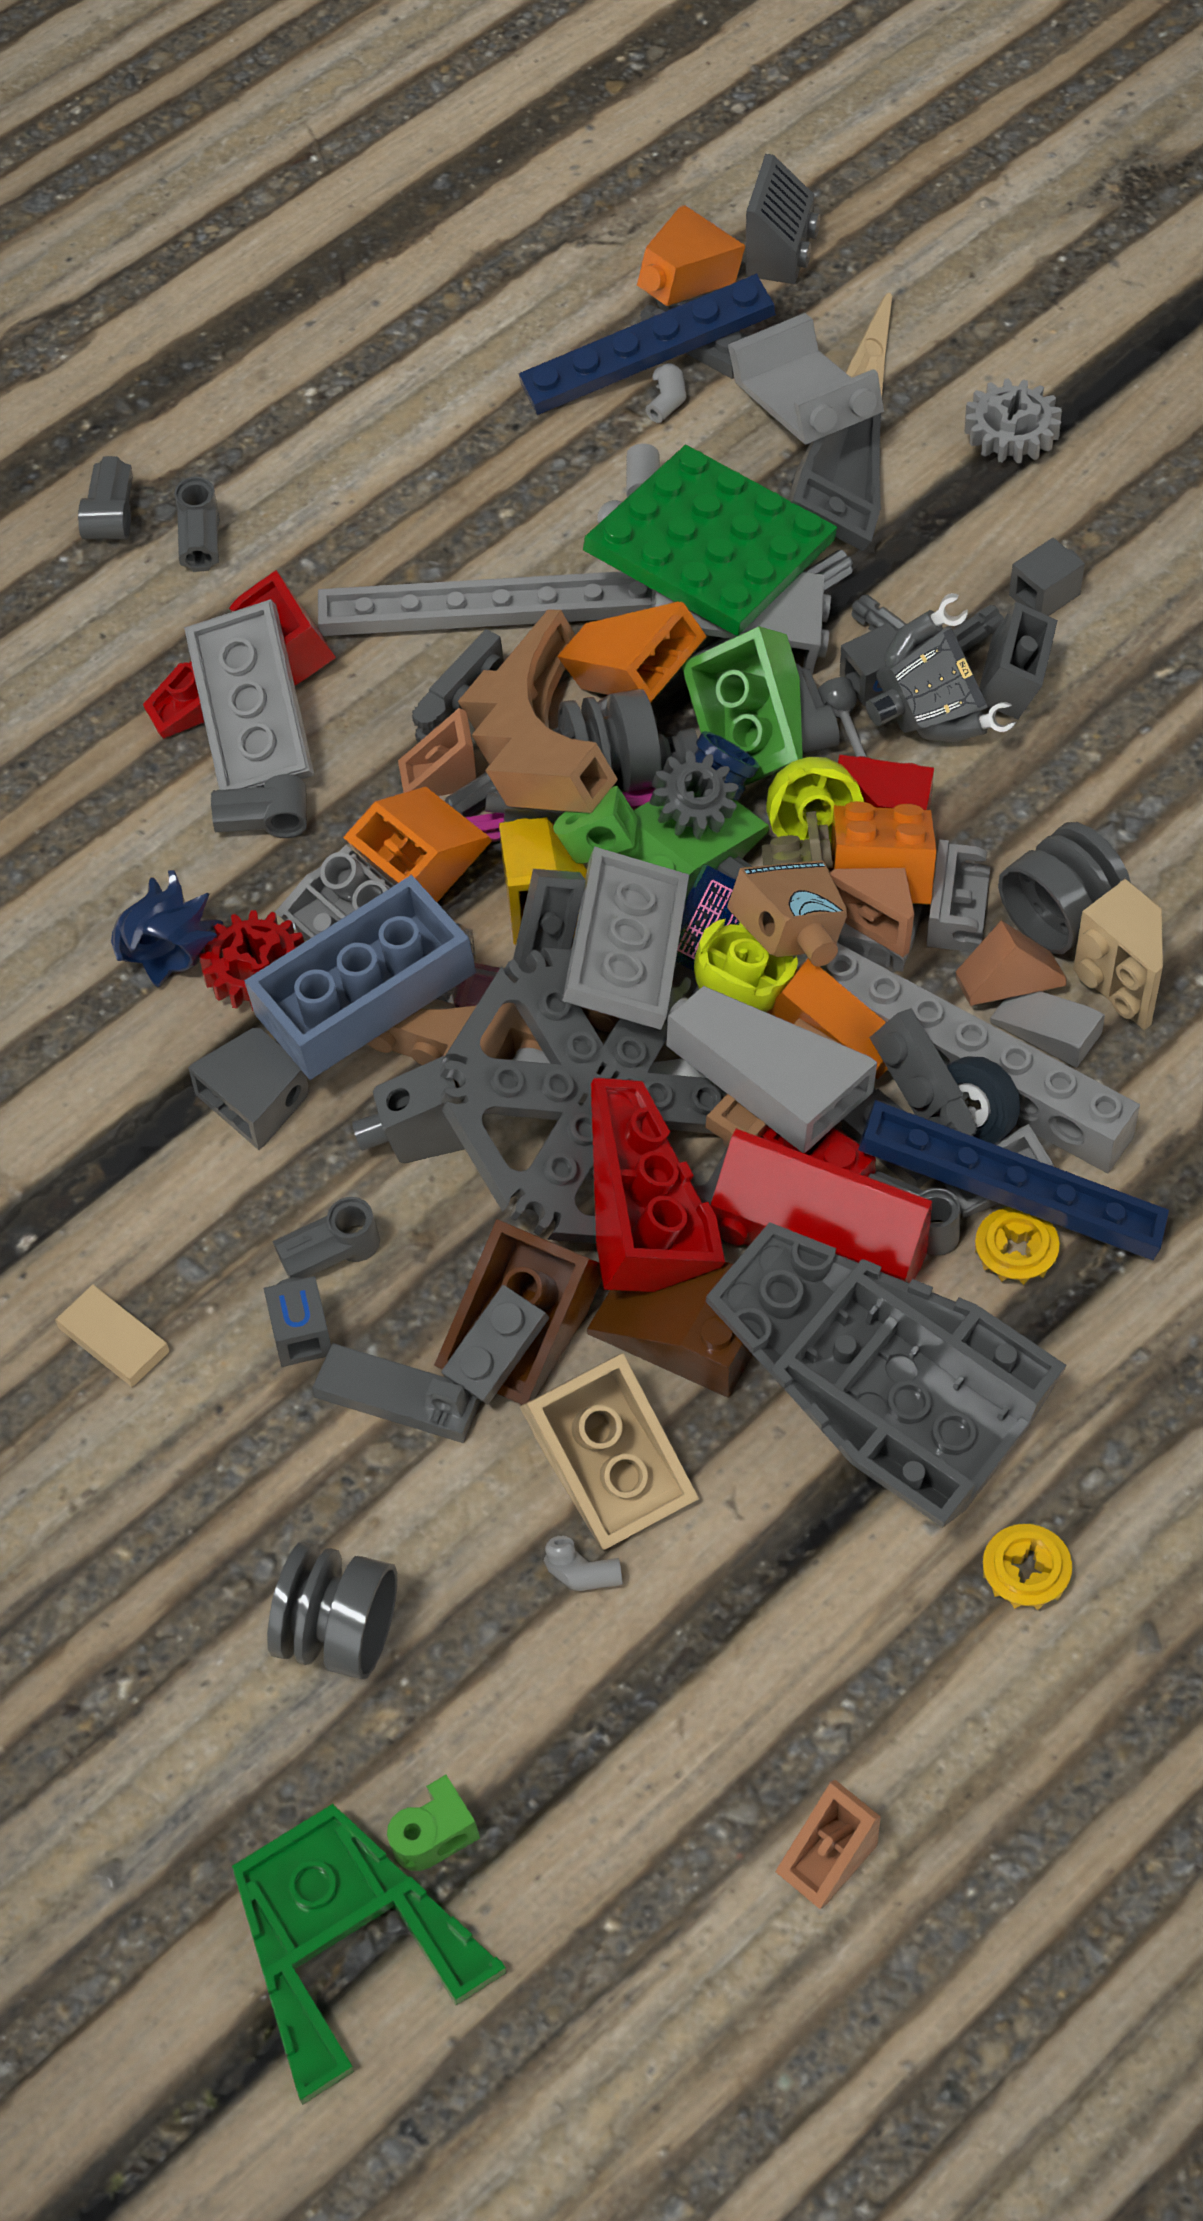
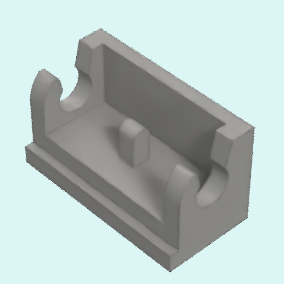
(958, 898)

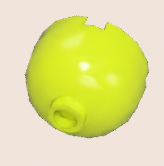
(808, 787)
(740, 966)

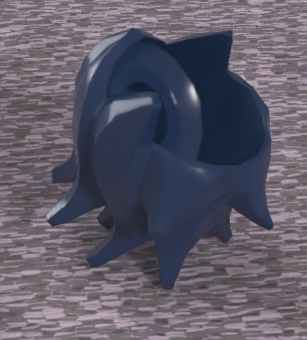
(163, 931)

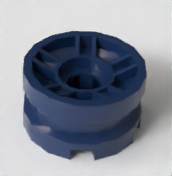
(727, 754)

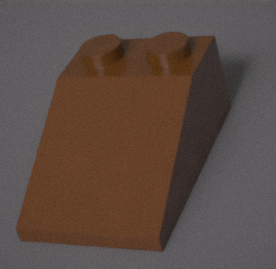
(544, 1275)
(675, 1331)

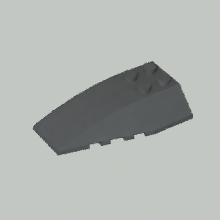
(889, 1371)

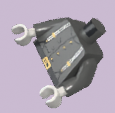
(931, 683)

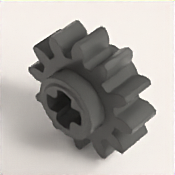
(706, 806)

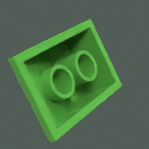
(750, 697)
(684, 853)

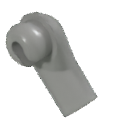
(672, 392)
(575, 1570)

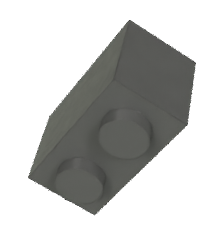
(1017, 659)

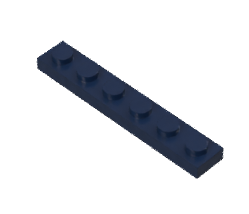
(647, 344)
(1014, 1180)

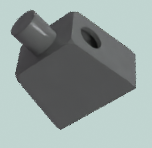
(250, 1085)
(411, 1116)

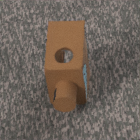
(790, 909)

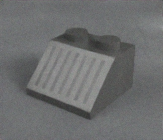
(779, 224)

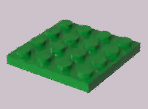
(710, 539)

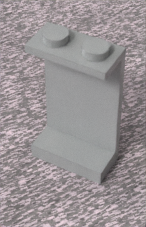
(800, 383)
(794, 612)

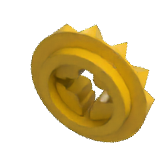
(1018, 1226)
(1050, 1558)

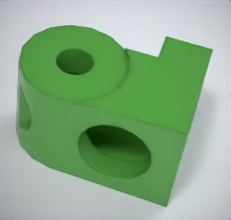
(608, 827)
(433, 1831)

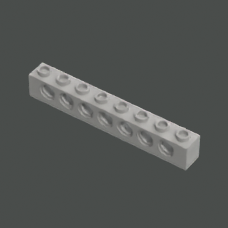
(1053, 1097)

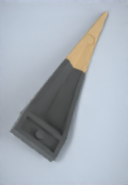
(842, 470)

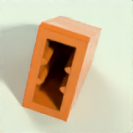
(689, 259)
(633, 650)
(830, 1009)

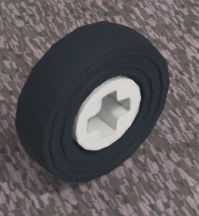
(996, 1092)

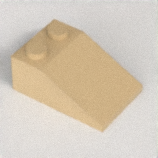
(609, 1451)

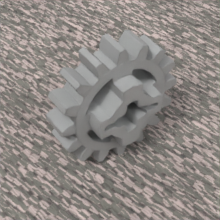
(1012, 420)

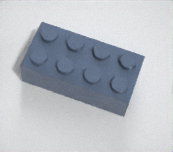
(361, 976)

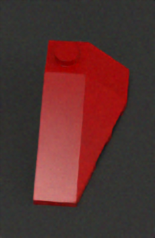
(176, 700)
(646, 1209)

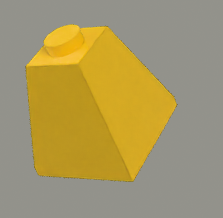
(525, 847)

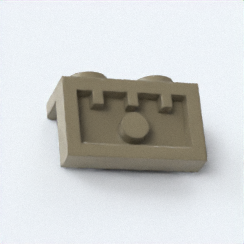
(793, 850)

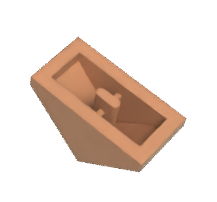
(441, 759)
(878, 904)
(1007, 967)
(830, 1845)

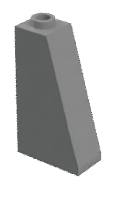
(769, 1065)

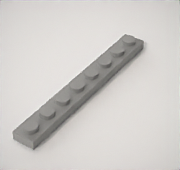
(478, 603)

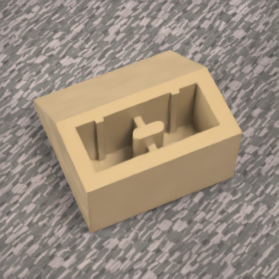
(1122, 951)

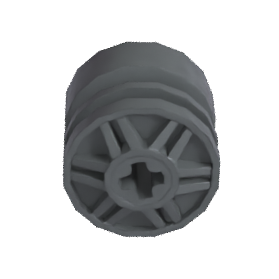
(624, 735)
(1057, 882)
(332, 1610)

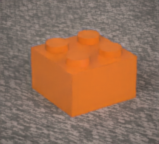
(886, 839)

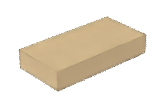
(112, 1335)

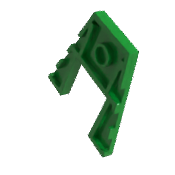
(314, 1892)

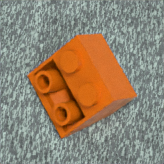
(419, 838)

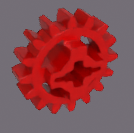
(244, 951)

